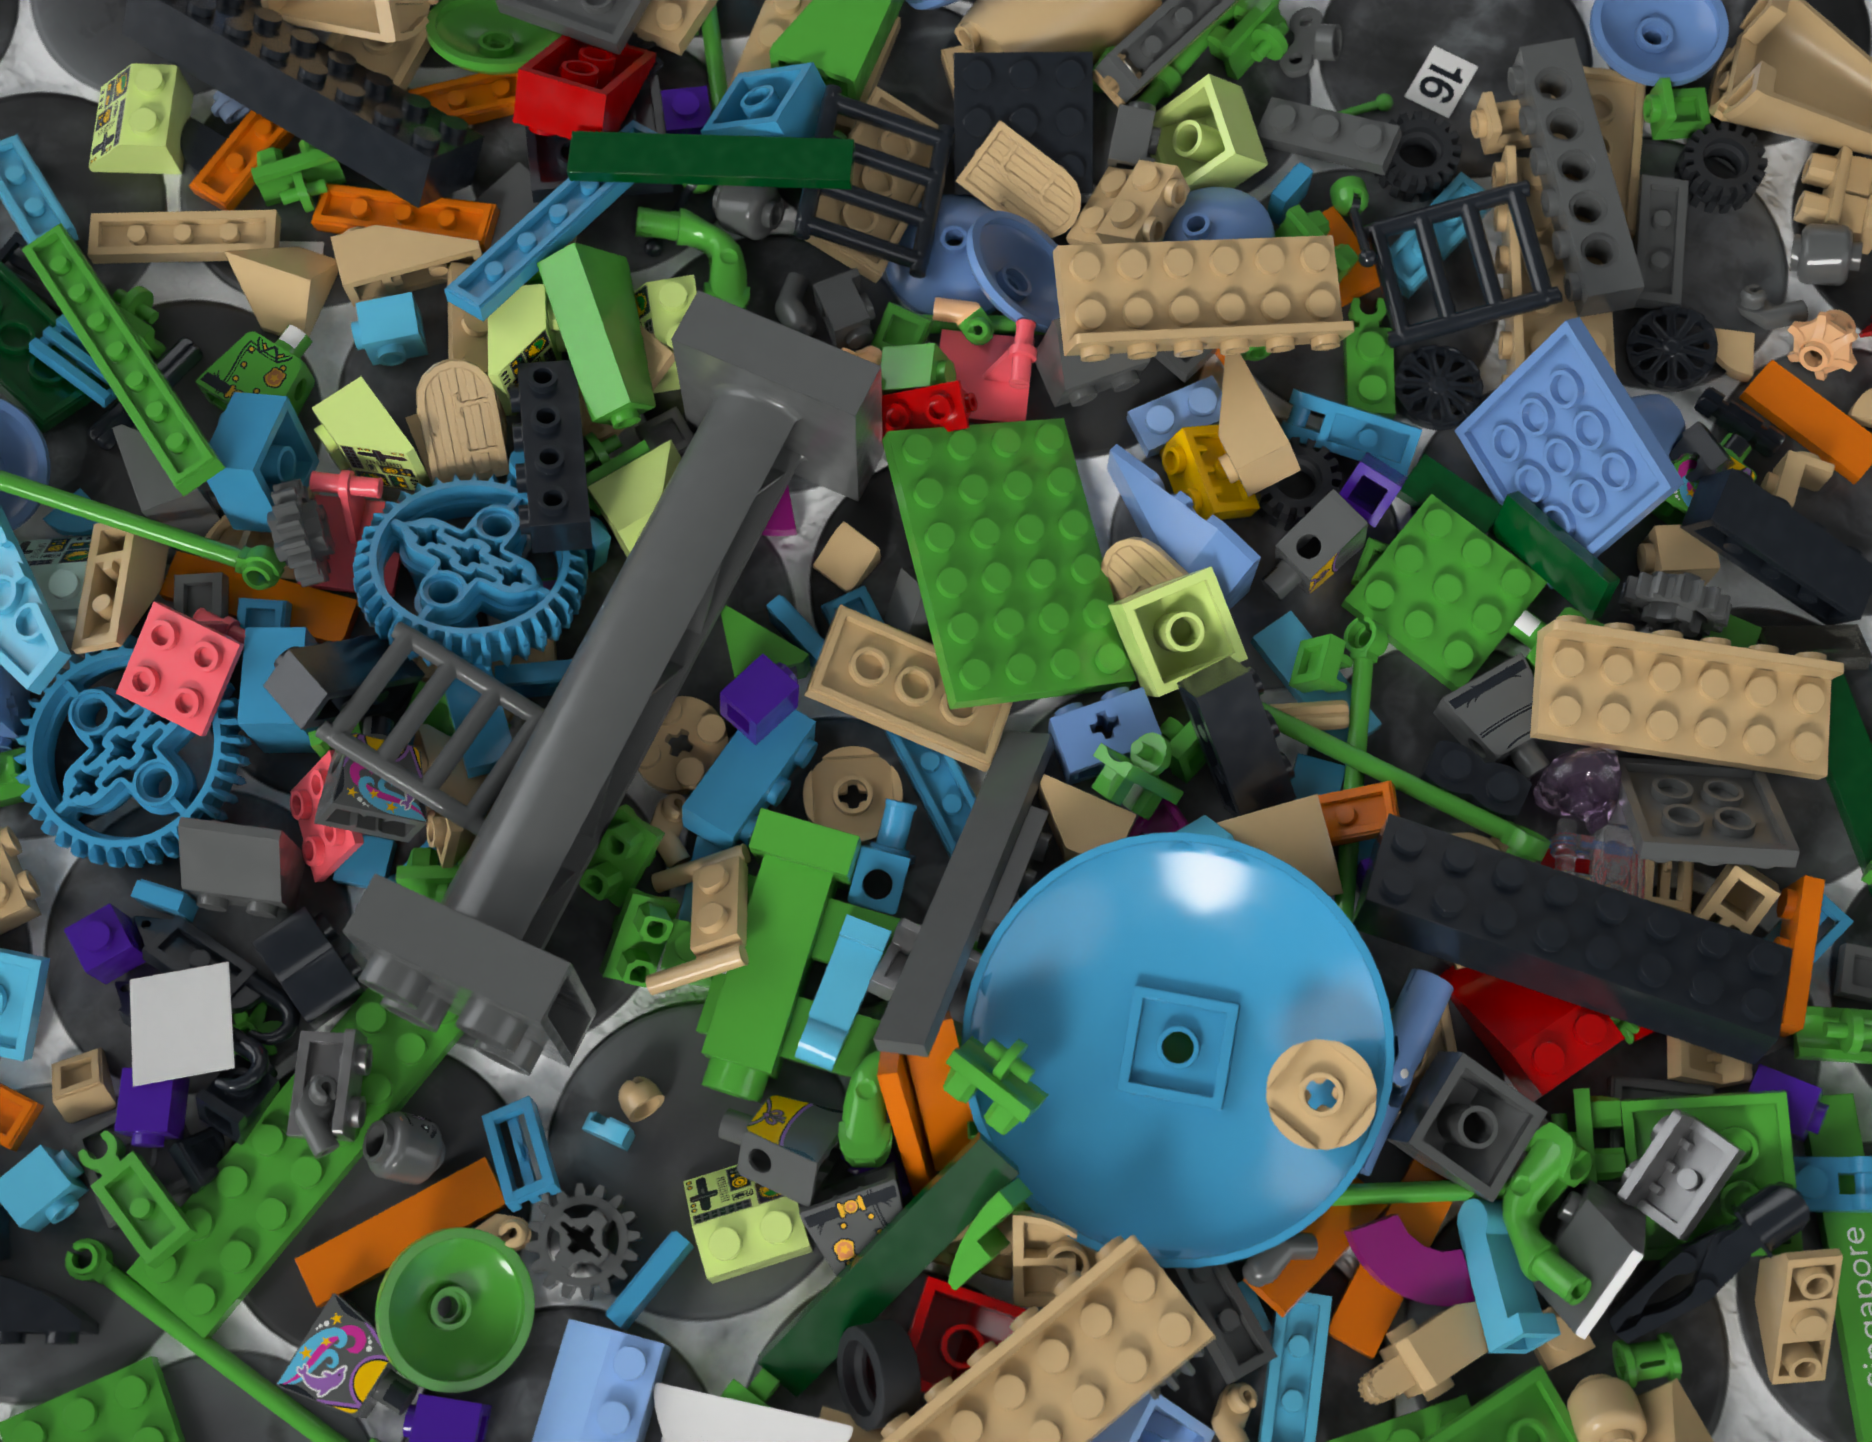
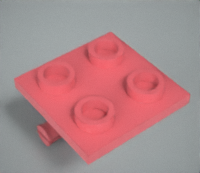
(994, 371)
(346, 520)
(183, 665)
(323, 846)

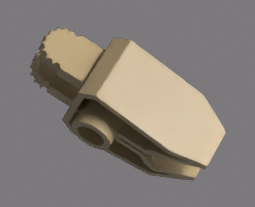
(1426, 1355)

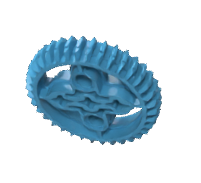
(466, 572)
(113, 765)

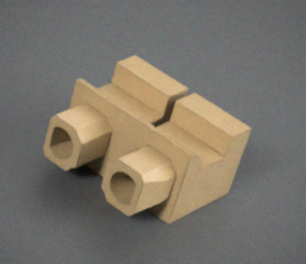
(1845, 194)

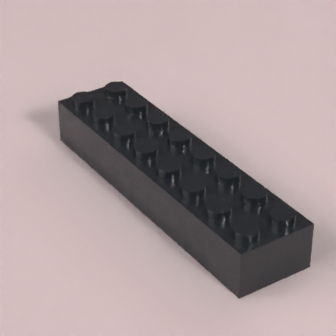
(313, 93)
(1574, 939)

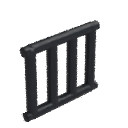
(931, 178)
(1495, 306)

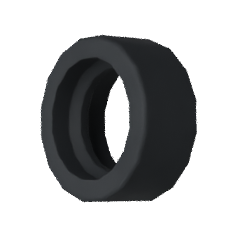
(878, 1373)

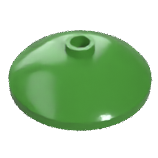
(482, 38)
(487, 1315)

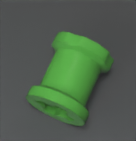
(1647, 1359)

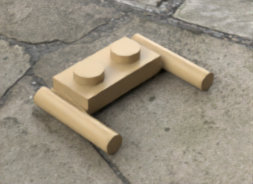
(716, 916)

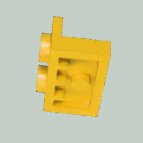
(1194, 468)

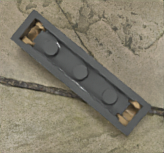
(1155, 45)

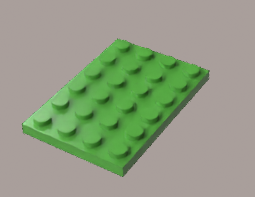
(1007, 562)

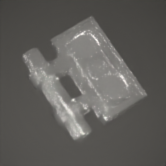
(1610, 853)

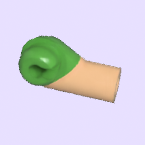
(968, 316)

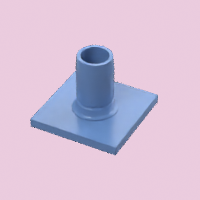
(1576, 440)

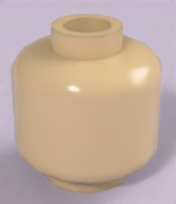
(1606, 1411)

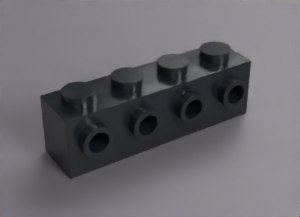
(553, 457)
(1779, 547)

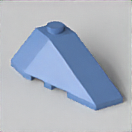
(1180, 530)

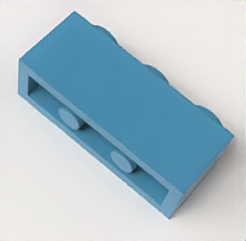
(748, 779)

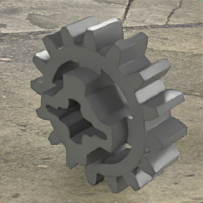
(301, 533)
(1675, 603)
(566, 1260)

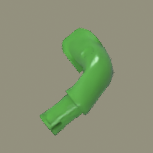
(725, 256)
(864, 1128)
(1547, 1170)

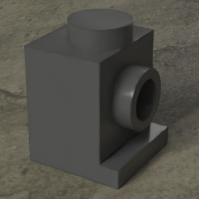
(1133, 135)
(845, 310)

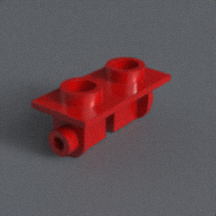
(928, 407)

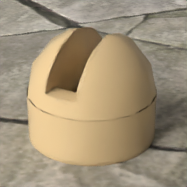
(639, 1098)

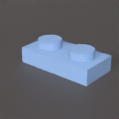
(1163, 417)

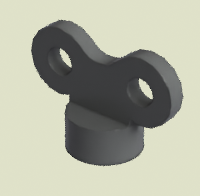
(1311, 42)

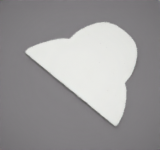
(704, 1417)

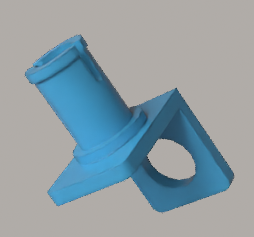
(885, 854)

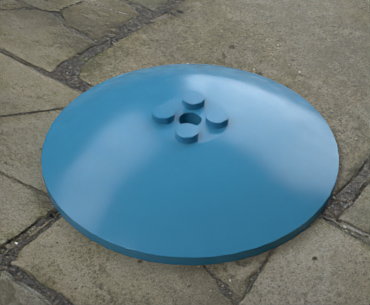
(1156, 944)

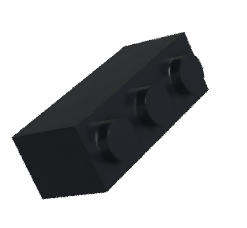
(321, 678)
(1238, 737)

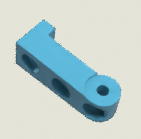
(842, 991)
(1501, 1290)

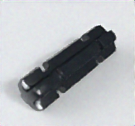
(1739, 421)

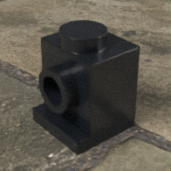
(237, 1111)

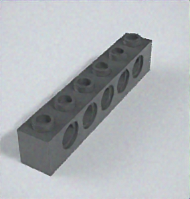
(1558, 71)

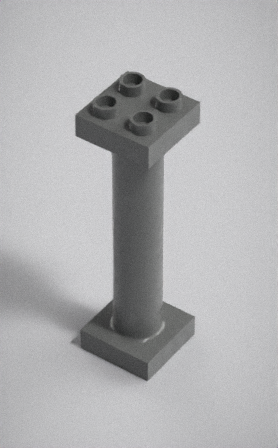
(760, 412)

